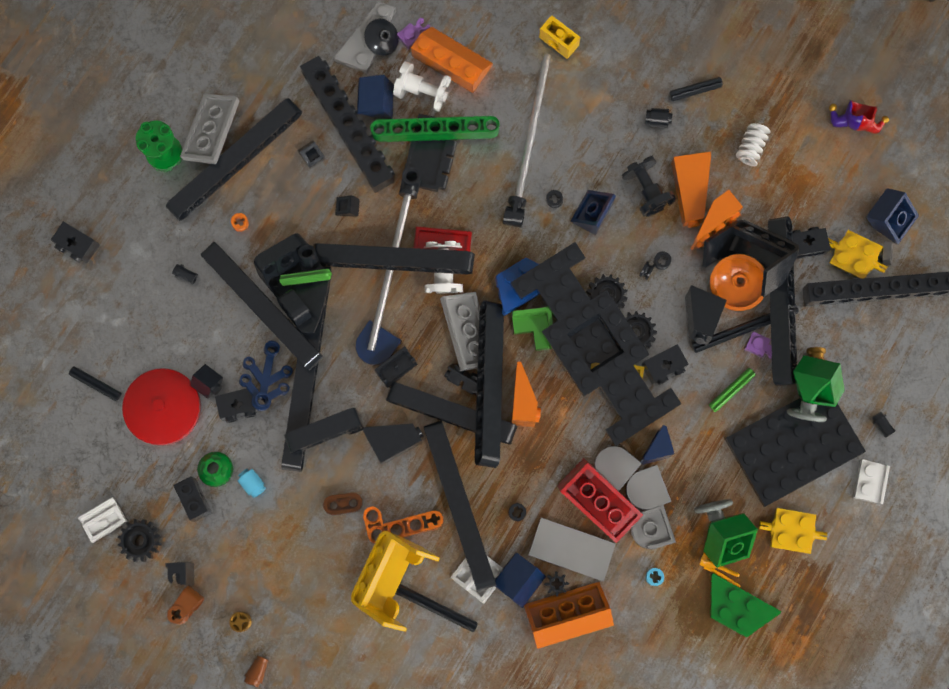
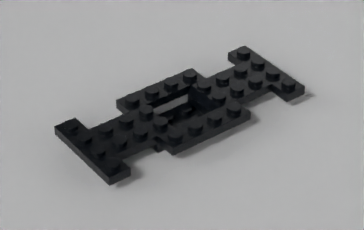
(583, 339)

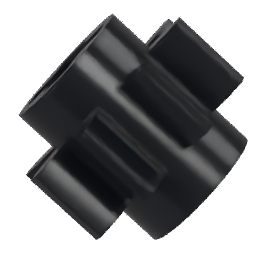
(552, 579)

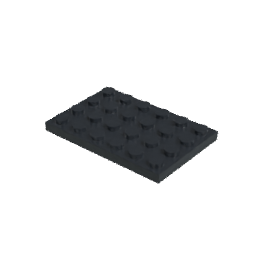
(789, 452)

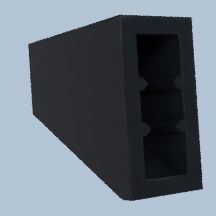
(703, 314)
(392, 440)

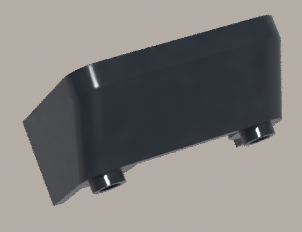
(768, 248)

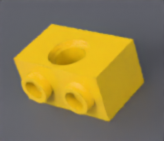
(559, 37)

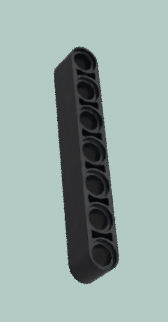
(442, 409)

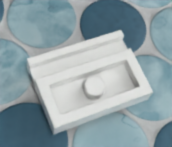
(871, 481)
(102, 519)

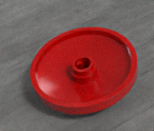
(161, 407)

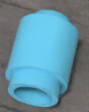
(251, 483)

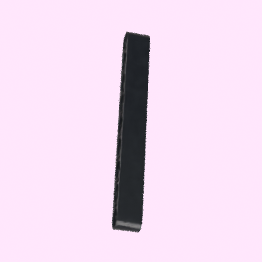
(234, 159)
(395, 258)
(262, 306)
(783, 316)
(489, 385)
(459, 506)

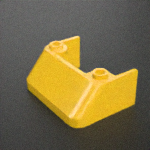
(383, 575)

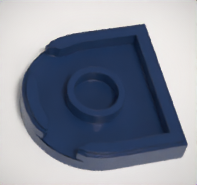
(384, 349)

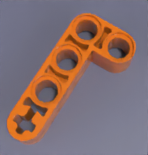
(379, 524)

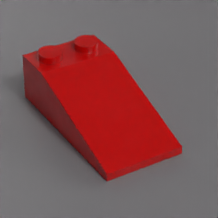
(599, 500)

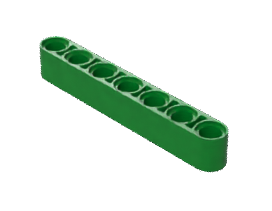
(427, 134)

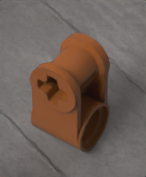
(186, 604)

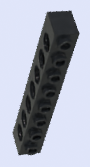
(311, 71)
(876, 289)

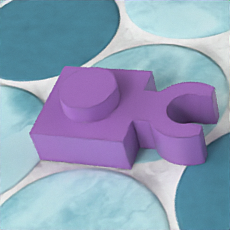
(411, 33)
(759, 345)

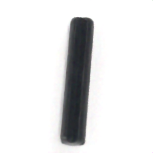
(695, 89)
(95, 383)

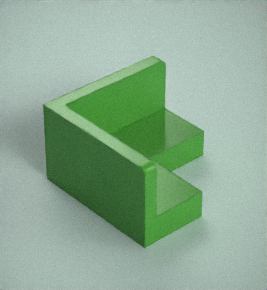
(533, 321)

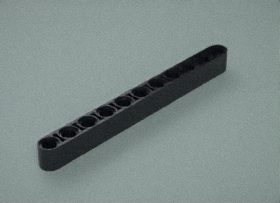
(303, 395)

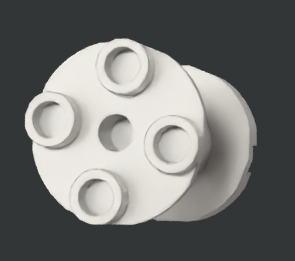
(415, 84)
(443, 281)

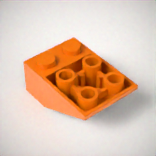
(721, 213)

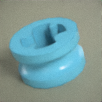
(650, 581)

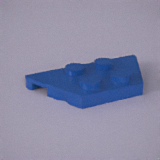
(507, 295)

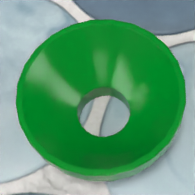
(223, 474)

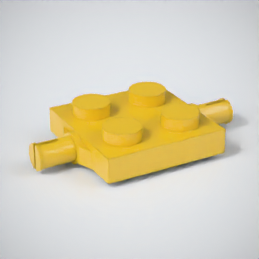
(856, 255)
(793, 530)

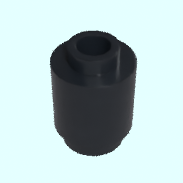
(658, 117)

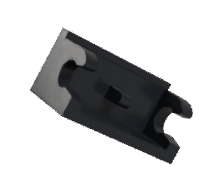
(396, 367)
(184, 572)

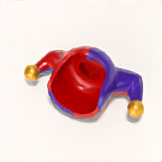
(858, 117)

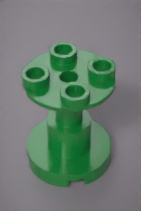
(159, 145)

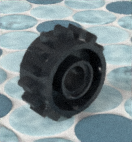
(610, 284)
(644, 326)
(150, 543)

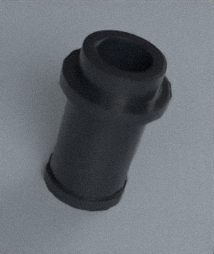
(185, 274)
(883, 424)

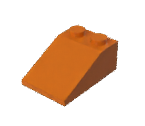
(524, 403)

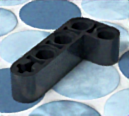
(313, 434)

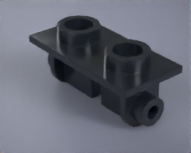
(456, 376)

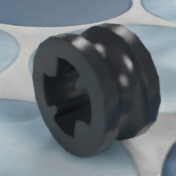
(550, 202)
(662, 254)
(647, 270)
(511, 510)

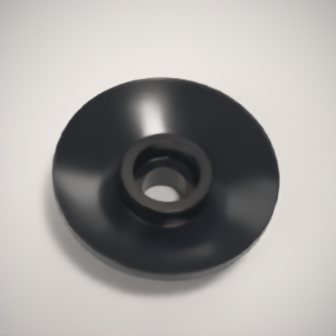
(374, 38)

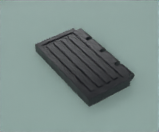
(431, 159)

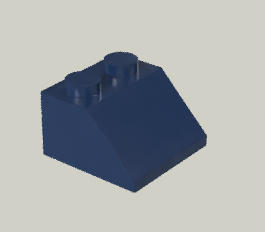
(893, 215)

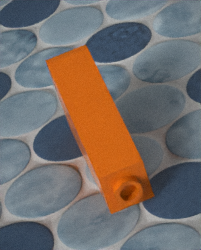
(691, 185)

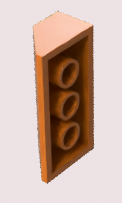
(450, 58)
(568, 615)

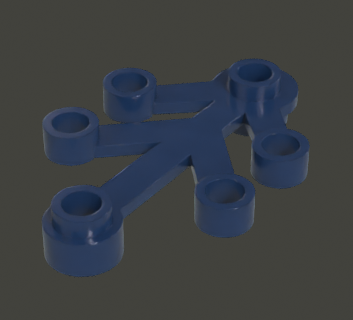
(265, 379)

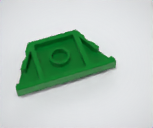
(738, 608)

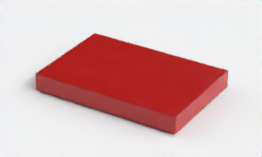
(427, 234)

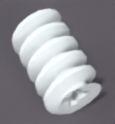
(752, 144)

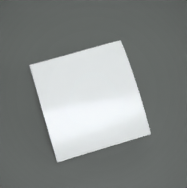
(464, 579)

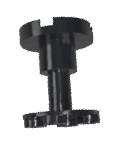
(652, 193)

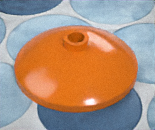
(725, 284)

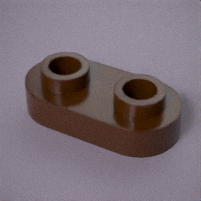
(343, 503)

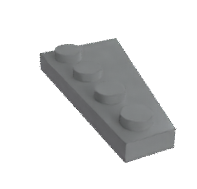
(355, 51)

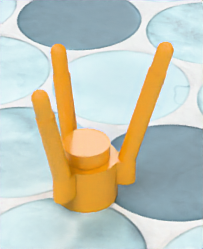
(708, 565)

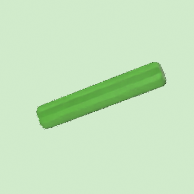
(305, 277)
(732, 389)

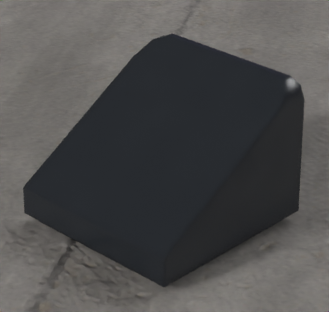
(311, 153)
(347, 206)

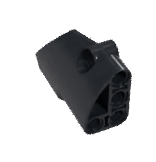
(300, 302)

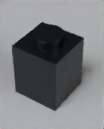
(207, 381)

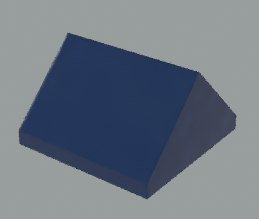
(375, 96)
(593, 210)
(659, 448)
(519, 579)

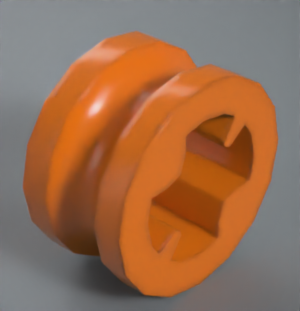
(237, 227)

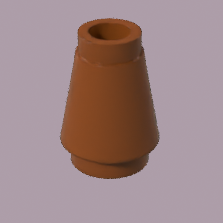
(256, 672)

